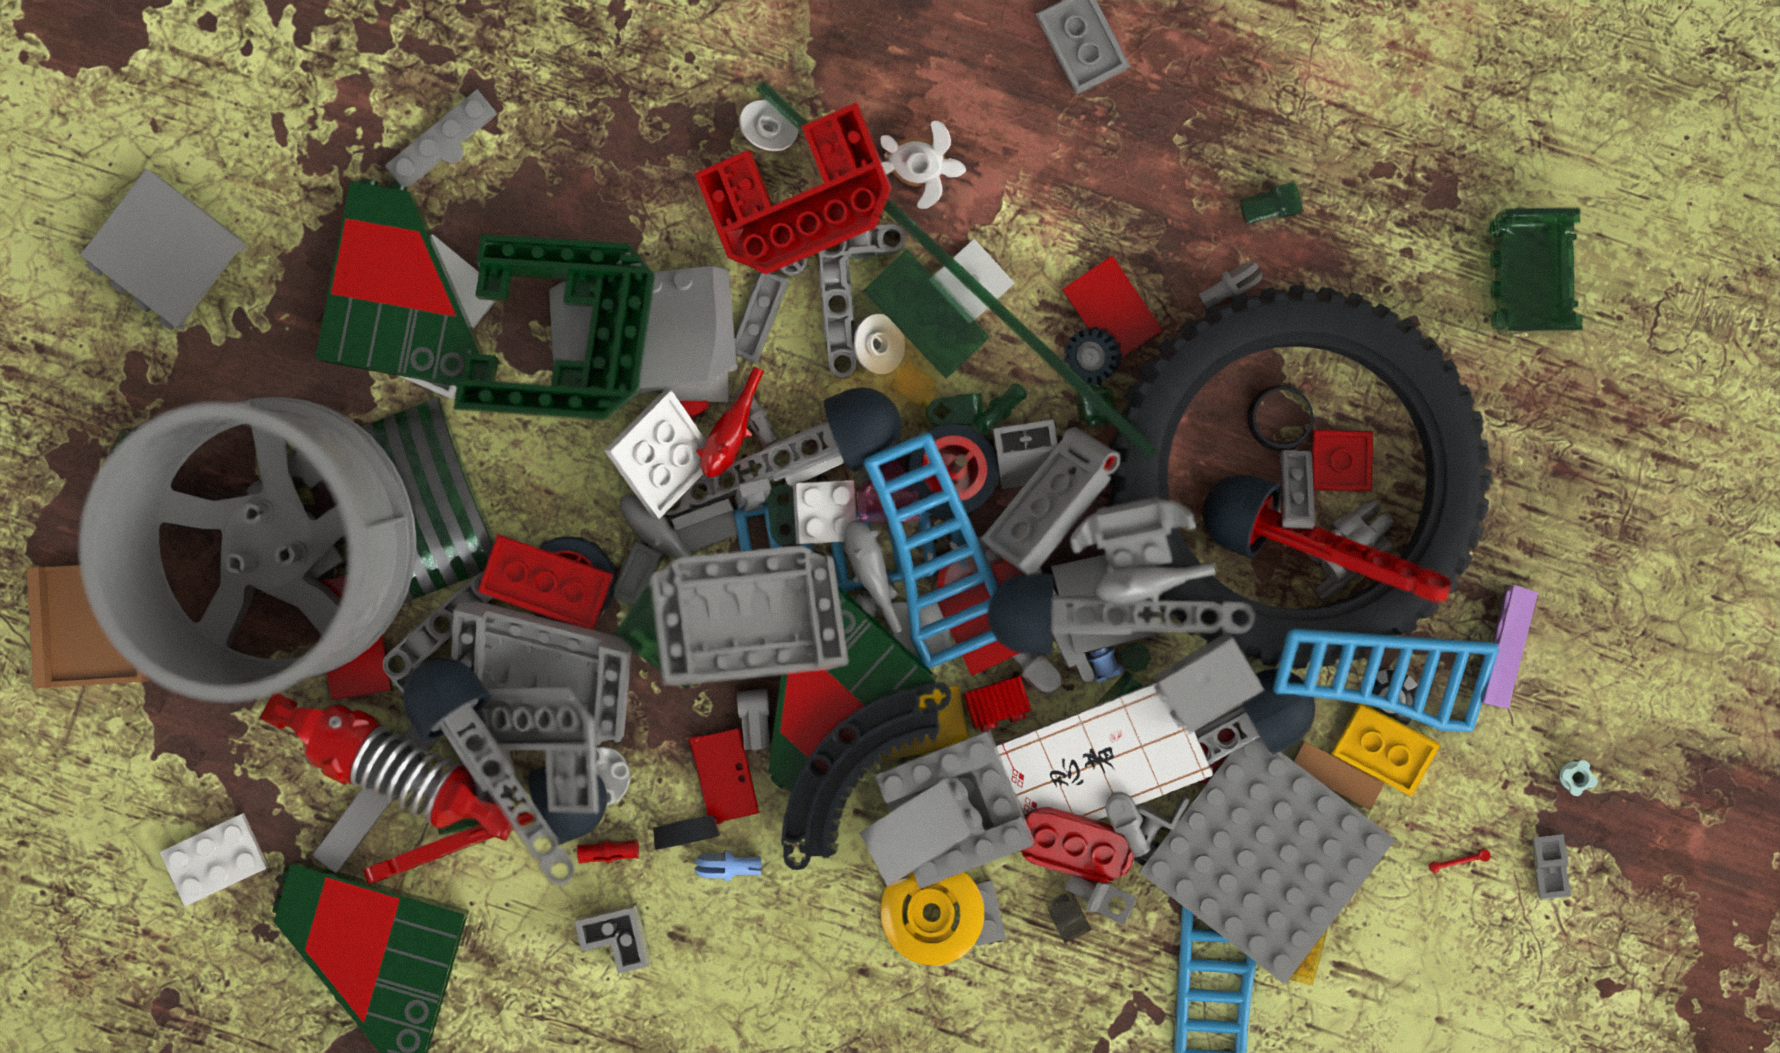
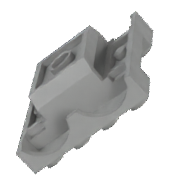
(989, 790)

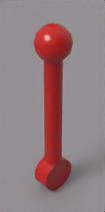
(1483, 855)

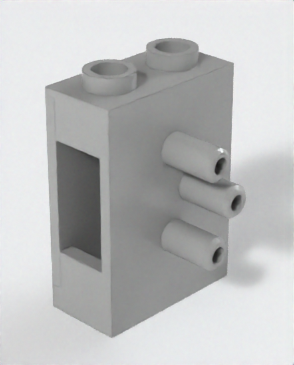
(1207, 683)

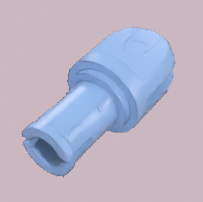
(726, 865)

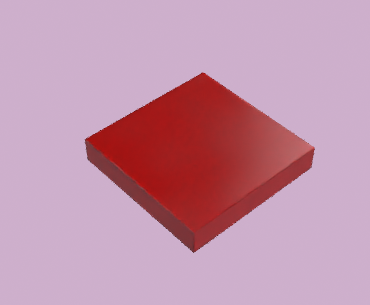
(1342, 460)

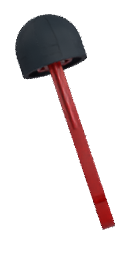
(1244, 513)
(564, 825)

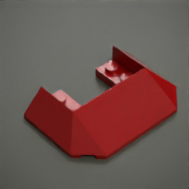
(812, 221)

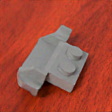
(1133, 532)

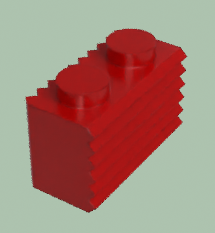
(997, 702)

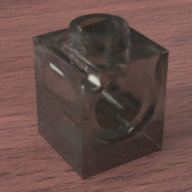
(1068, 917)

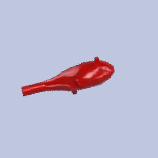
(729, 431)

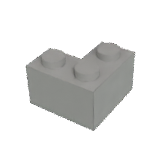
(622, 930)

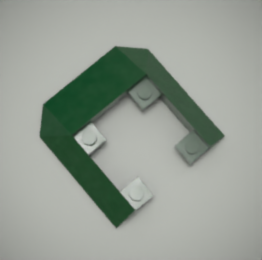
(597, 276)

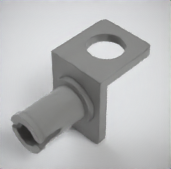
(1155, 820)
(1099, 896)

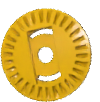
(933, 941)

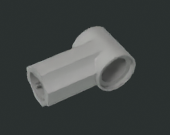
(754, 711)

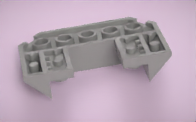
(549, 722)

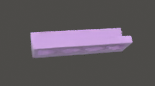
(1511, 637)

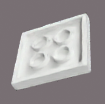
(659, 454)

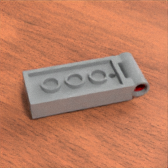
(1052, 501)

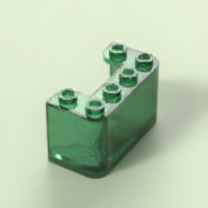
(1534, 271)

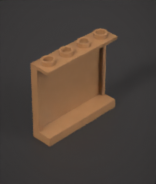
(66, 635)

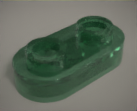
(781, 514)

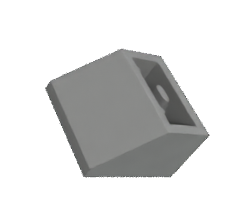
(1023, 450)

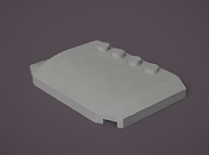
(687, 331)
(747, 615)
(537, 652)

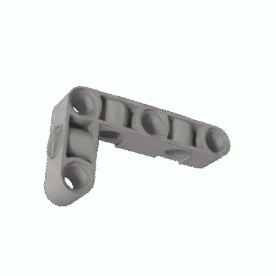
(836, 282)
(427, 637)

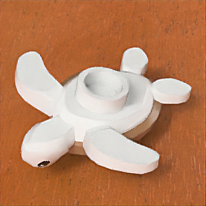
(922, 162)

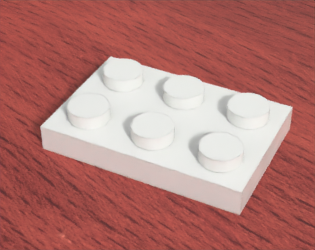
(214, 859)

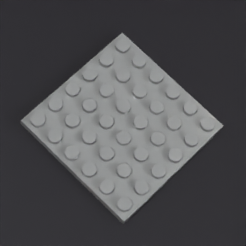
(1267, 857)

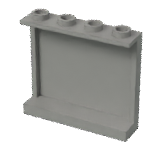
(162, 249)

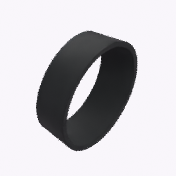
(1254, 428)
(685, 832)

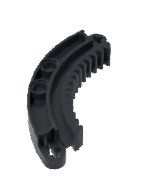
(820, 796)

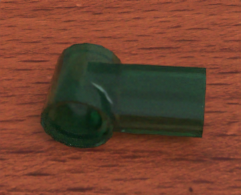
(1279, 202)

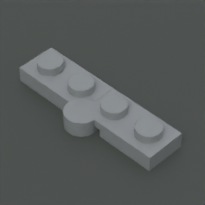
(442, 140)

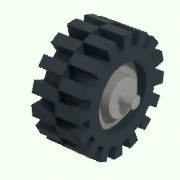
(1093, 354)

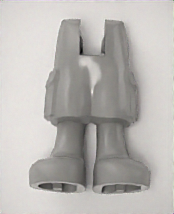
(1354, 528)

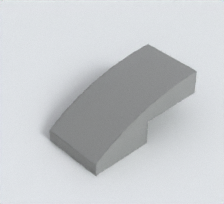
(1550, 867)

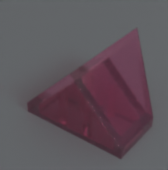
(869, 504)

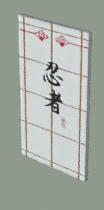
(1103, 751)

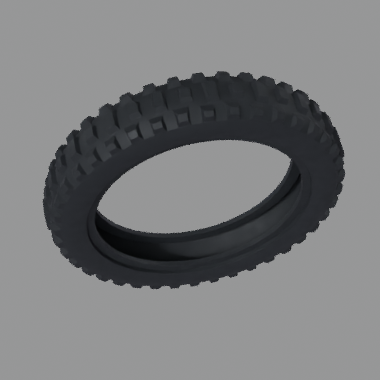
(1402, 360)

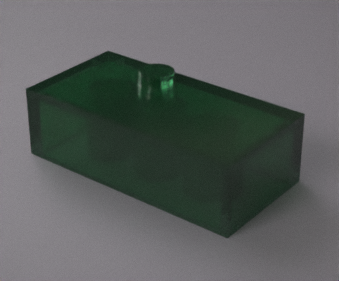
(928, 313)

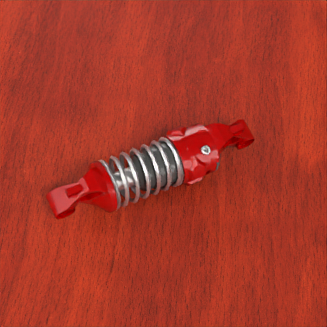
(363, 752)

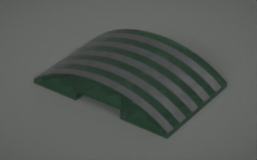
(449, 522)

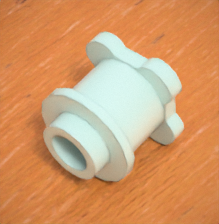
(1585, 779)

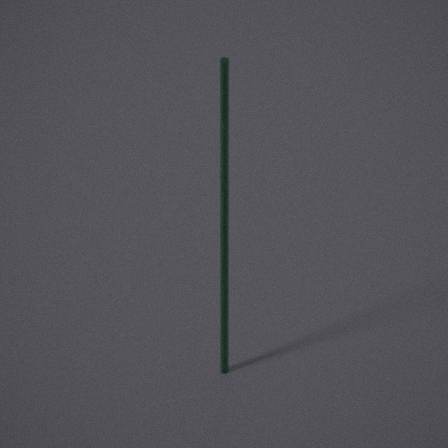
(986, 297)

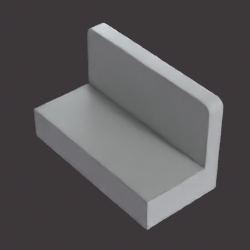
(706, 525)

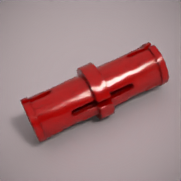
(608, 851)

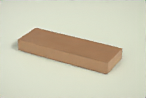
(1338, 775)

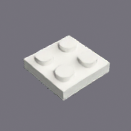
(823, 510)

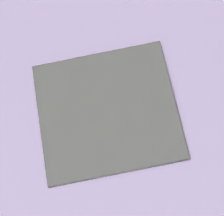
(1080, 579)

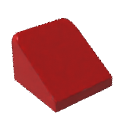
(695, 408)

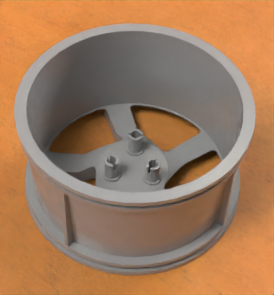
(264, 547)

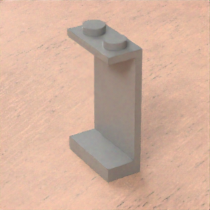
(921, 830)

